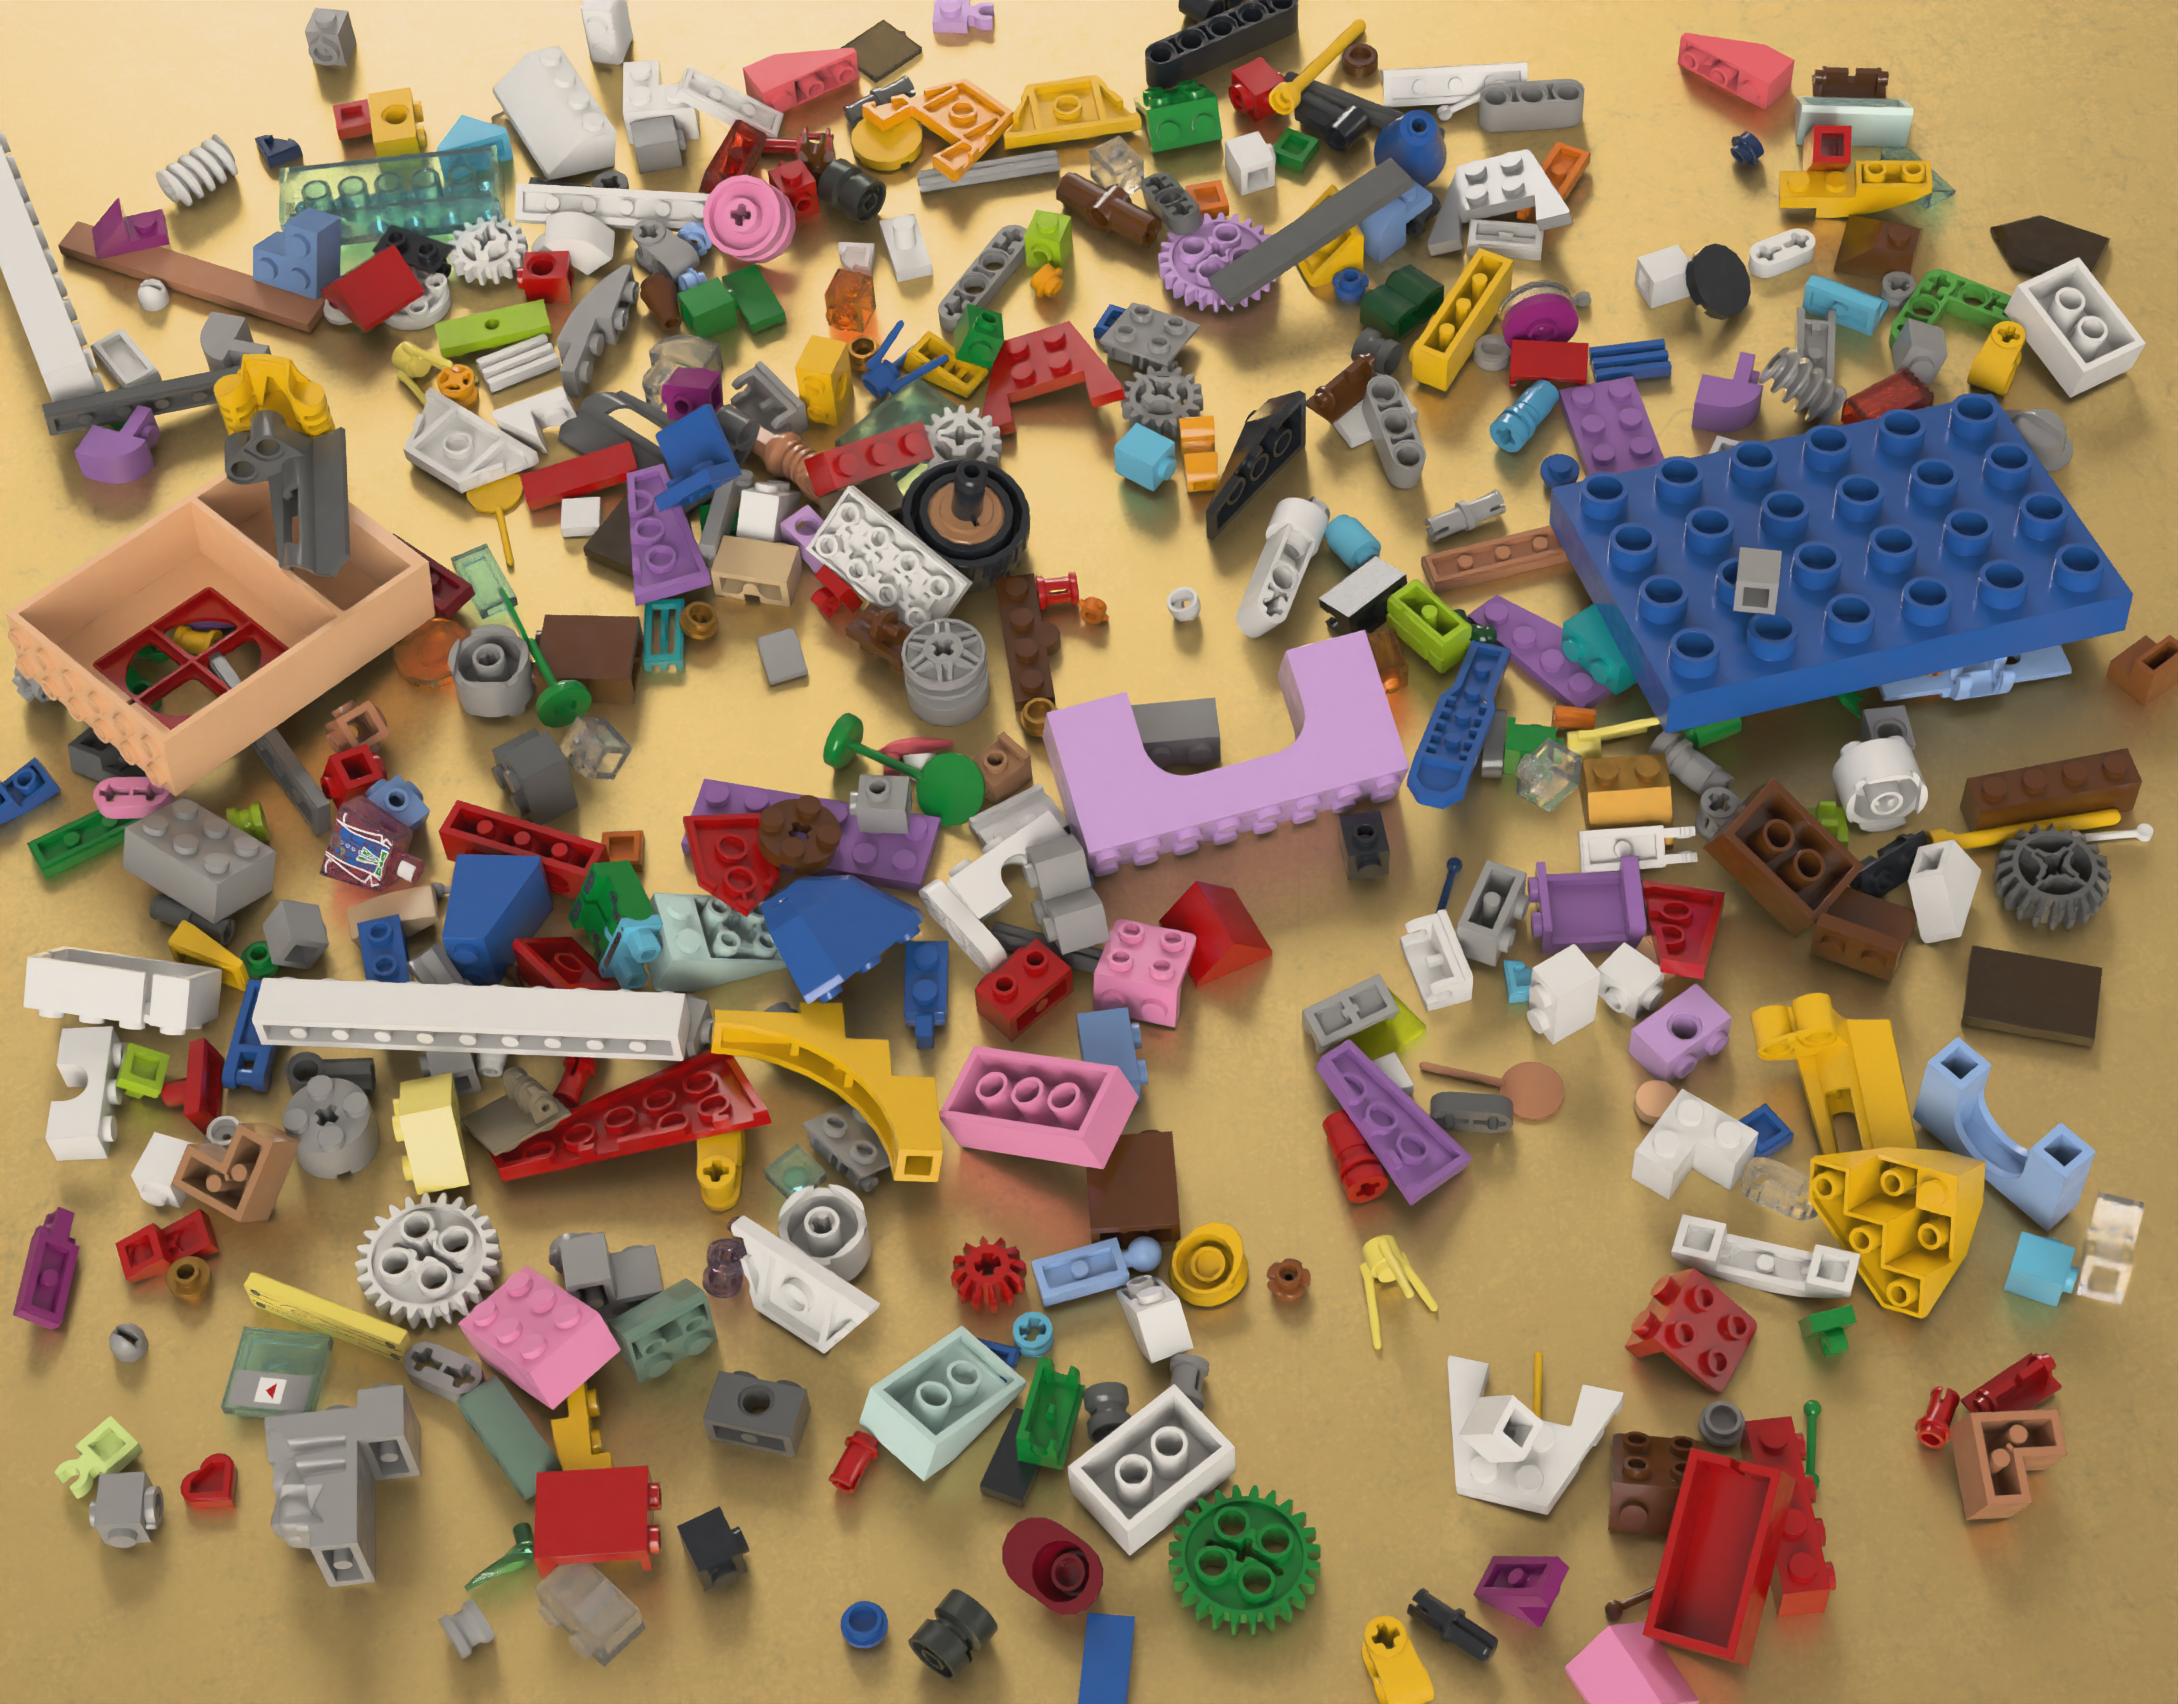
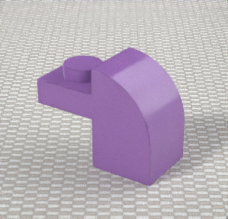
(1728, 404)
(121, 455)

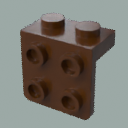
(1864, 933)
(1647, 1481)

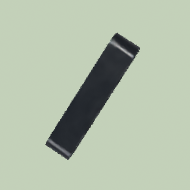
(1219, 41)

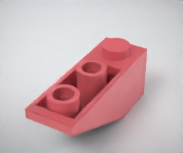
(1740, 67)
(799, 76)

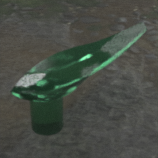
(514, 1559)

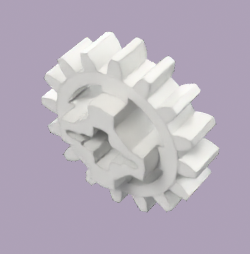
(488, 250)
(975, 435)

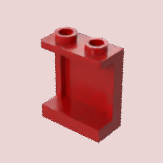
(596, 1517)

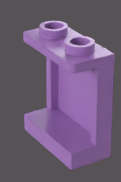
(1588, 908)

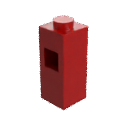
(1827, 148)

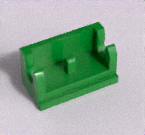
(1049, 1416)

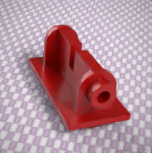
(2017, 1387)

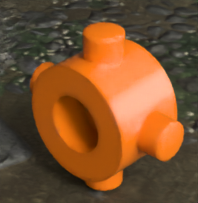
(1093, 610)

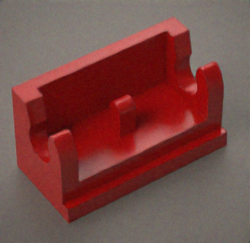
(1548, 361)

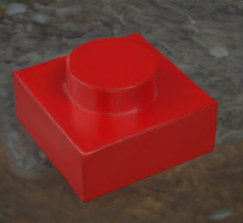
(352, 119)

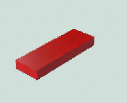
(578, 476)

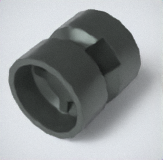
(852, 190)
(958, 1628)

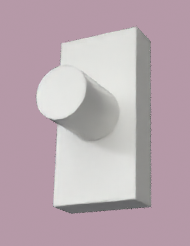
(906, 247)

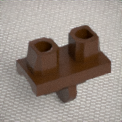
(880, 633)

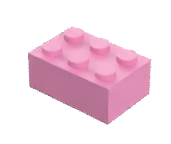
(539, 1336)

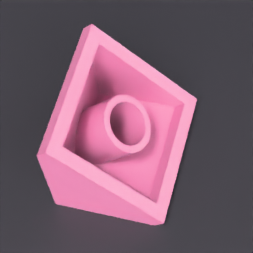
(1628, 1669)

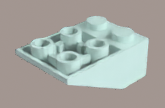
(709, 943)

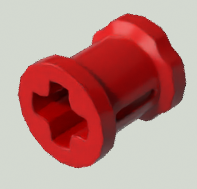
(1048, 598)

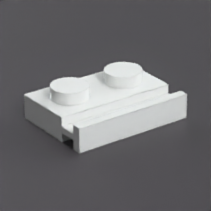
(1005, 815)

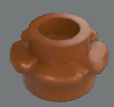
(1285, 1289)

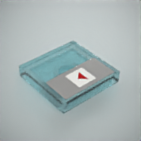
(276, 1372)

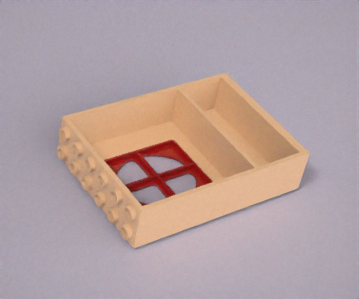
(219, 564)

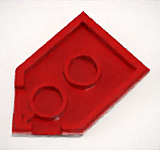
(729, 859)

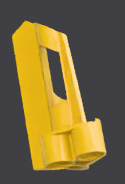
(1842, 1069)

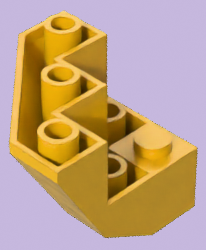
(1904, 1215)

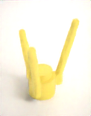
(416, 362)
(1588, 742)
(1388, 1264)

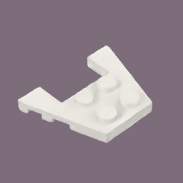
(1552, 1458)

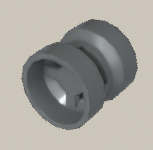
(1386, 352)
(1106, 1407)

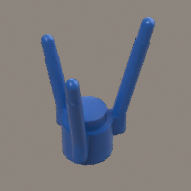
(883, 376)

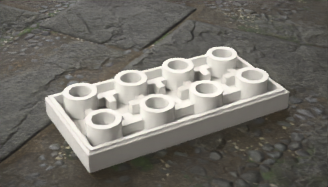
(886, 561)

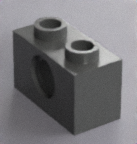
(774, 1430)

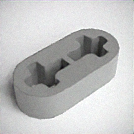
(448, 1363)

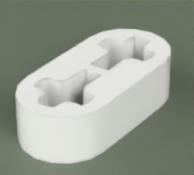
(1781, 253)

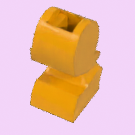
(1198, 453)

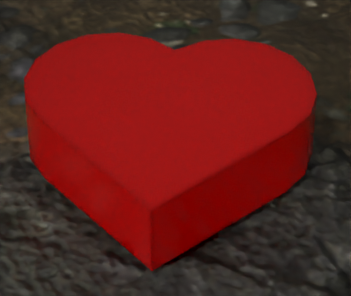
(211, 1485)

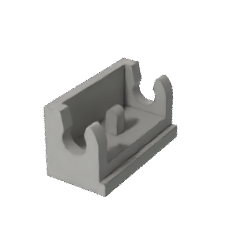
(769, 401)
(1349, 1012)

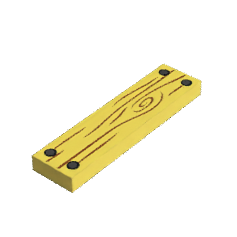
(328, 1317)

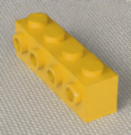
(1461, 319)

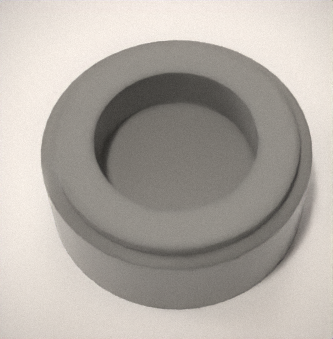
(1491, 352)

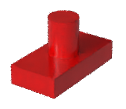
(201, 1088)

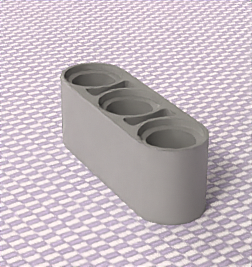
(1531, 105)
(1392, 447)

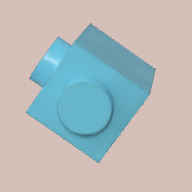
(1145, 457)
(2041, 1269)

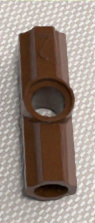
(1108, 209)

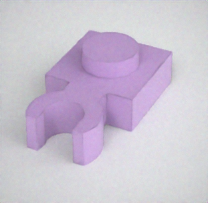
(958, 15)

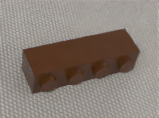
(2051, 790)

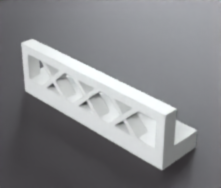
(1445, 83)

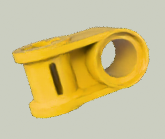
(1999, 358)
(721, 1169)
(1397, 1671)

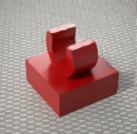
(834, 593)

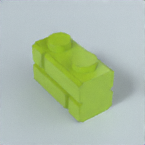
(1428, 625)

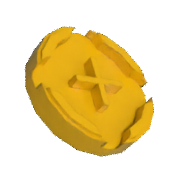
(889, 148)

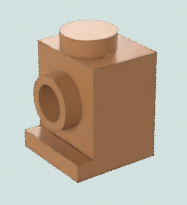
(1004, 768)

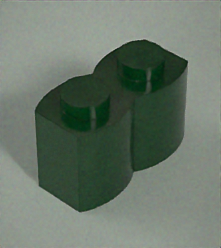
(1401, 303)

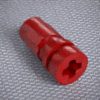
(1358, 1165)

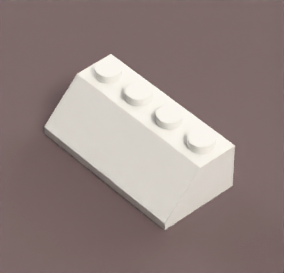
(556, 114)

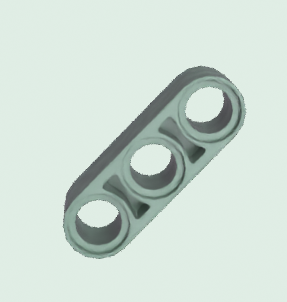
(508, 1435)

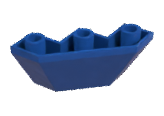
(834, 929)

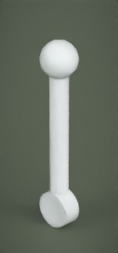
(1445, 112)
(2143, 833)

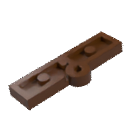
(1026, 639)

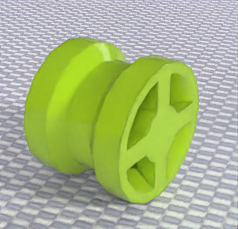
(250, 821)

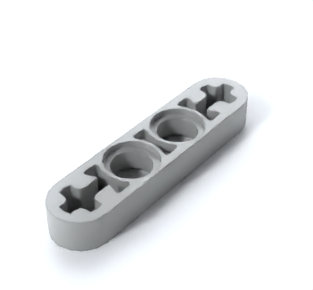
(980, 276)

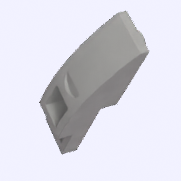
(591, 324)

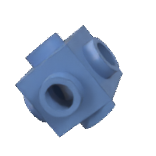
(400, 800)

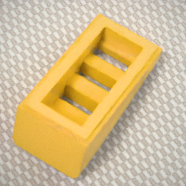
(934, 346)
(195, 947)

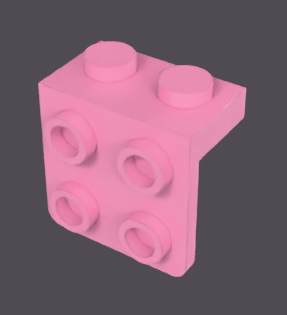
(1143, 971)

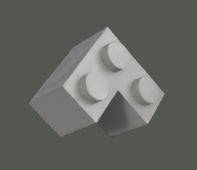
(1064, 895)
(609, 1280)

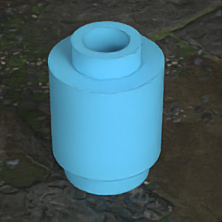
(1351, 541)

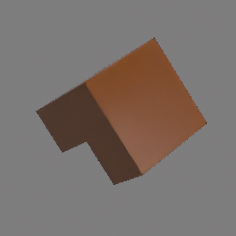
(2146, 668)

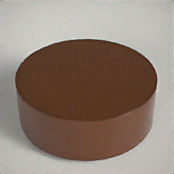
(1360, 60)

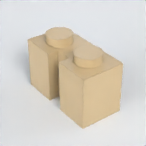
(756, 569)

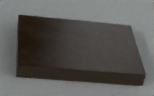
(2032, 996)

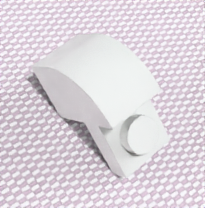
(580, 234)

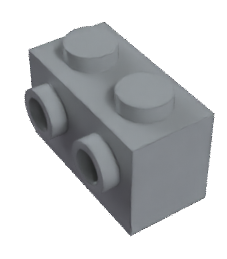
(1491, 913)

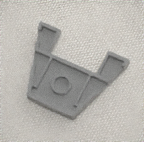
(1493, 189)

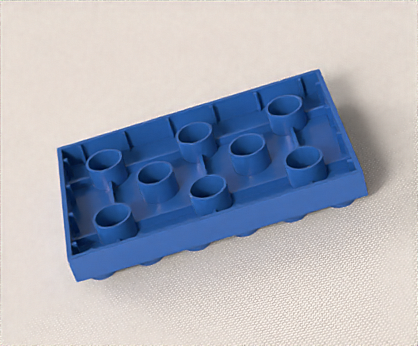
(1900, 559)

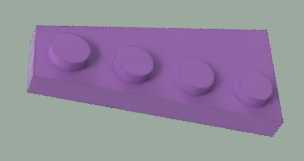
(662, 543)
(1538, 652)
(1397, 1130)

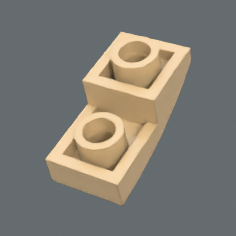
(415, 907)

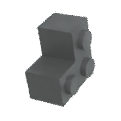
(536, 776)

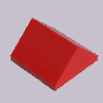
(374, 289)
(1223, 931)
(559, 964)

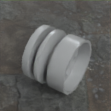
(946, 672)

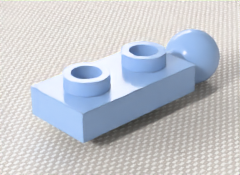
(1092, 1268)

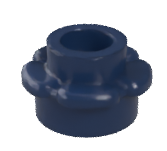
(1746, 149)

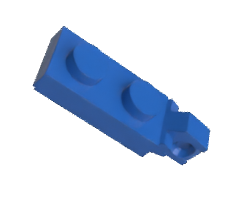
(926, 988)

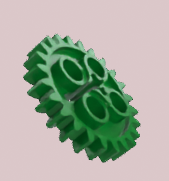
(1226, 1593)

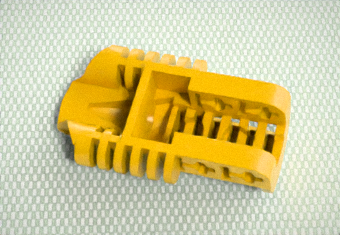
(274, 385)

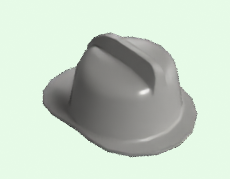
(2045, 436)

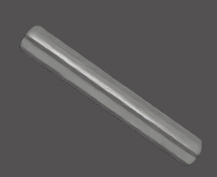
(992, 171)

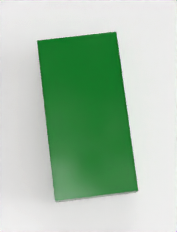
(756, 300)

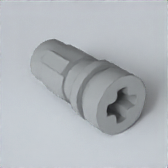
(1689, 765)

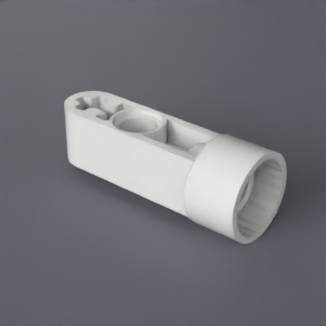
(1291, 542)

